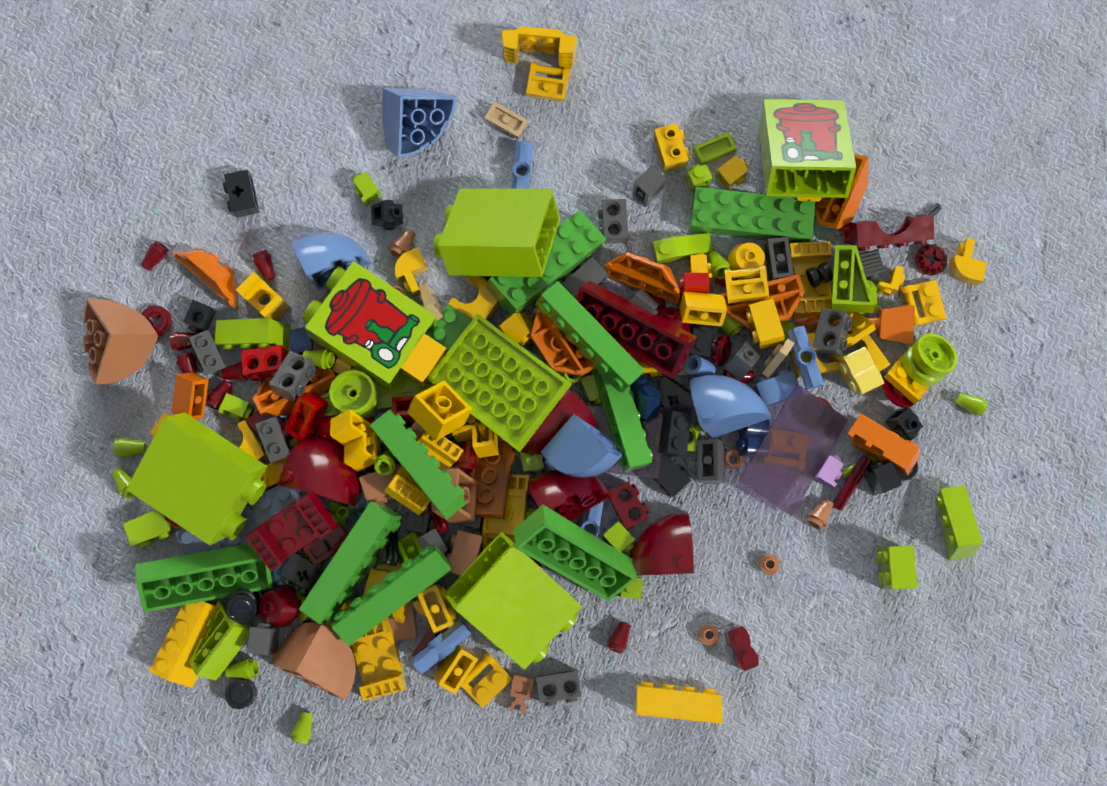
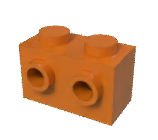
(190, 395)

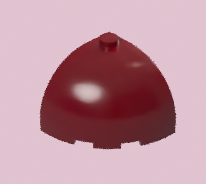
(560, 414)
(320, 466)
(567, 494)
(665, 547)

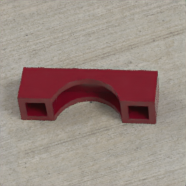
(914, 229)

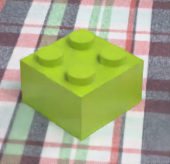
(897, 567)

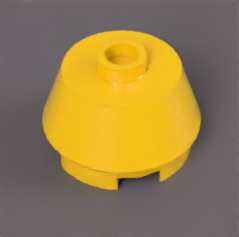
(746, 256)

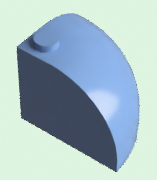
(414, 118)
(325, 252)
(725, 404)
(580, 450)

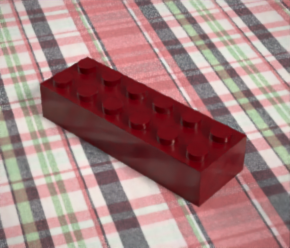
(638, 330)

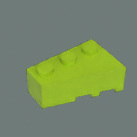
(849, 282)
(251, 333)
(958, 522)
(219, 644)

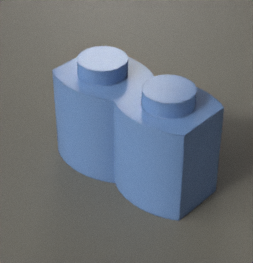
(777, 388)

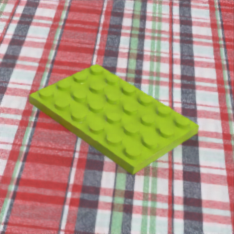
(500, 381)

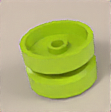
(929, 359)
(354, 384)

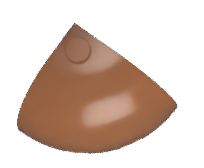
(116, 340)
(318, 658)

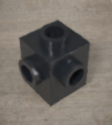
(387, 214)
(904, 423)

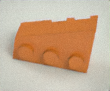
(883, 444)

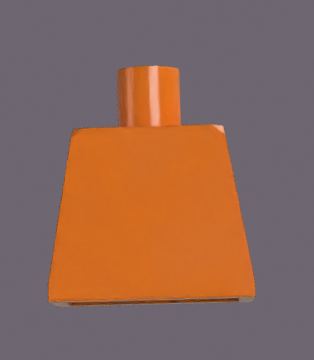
(895, 323)

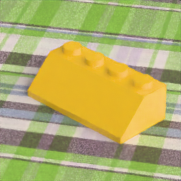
(181, 641)
(678, 703)

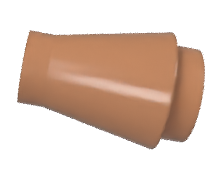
(402, 243)
(819, 515)

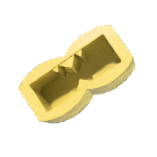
(861, 371)

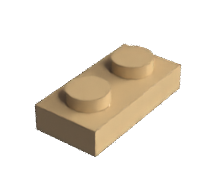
(506, 120)
(430, 301)
(780, 353)

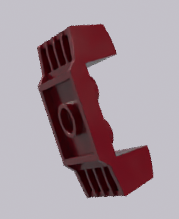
(291, 530)

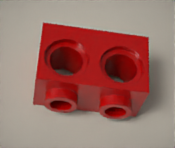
(265, 358)
(305, 416)

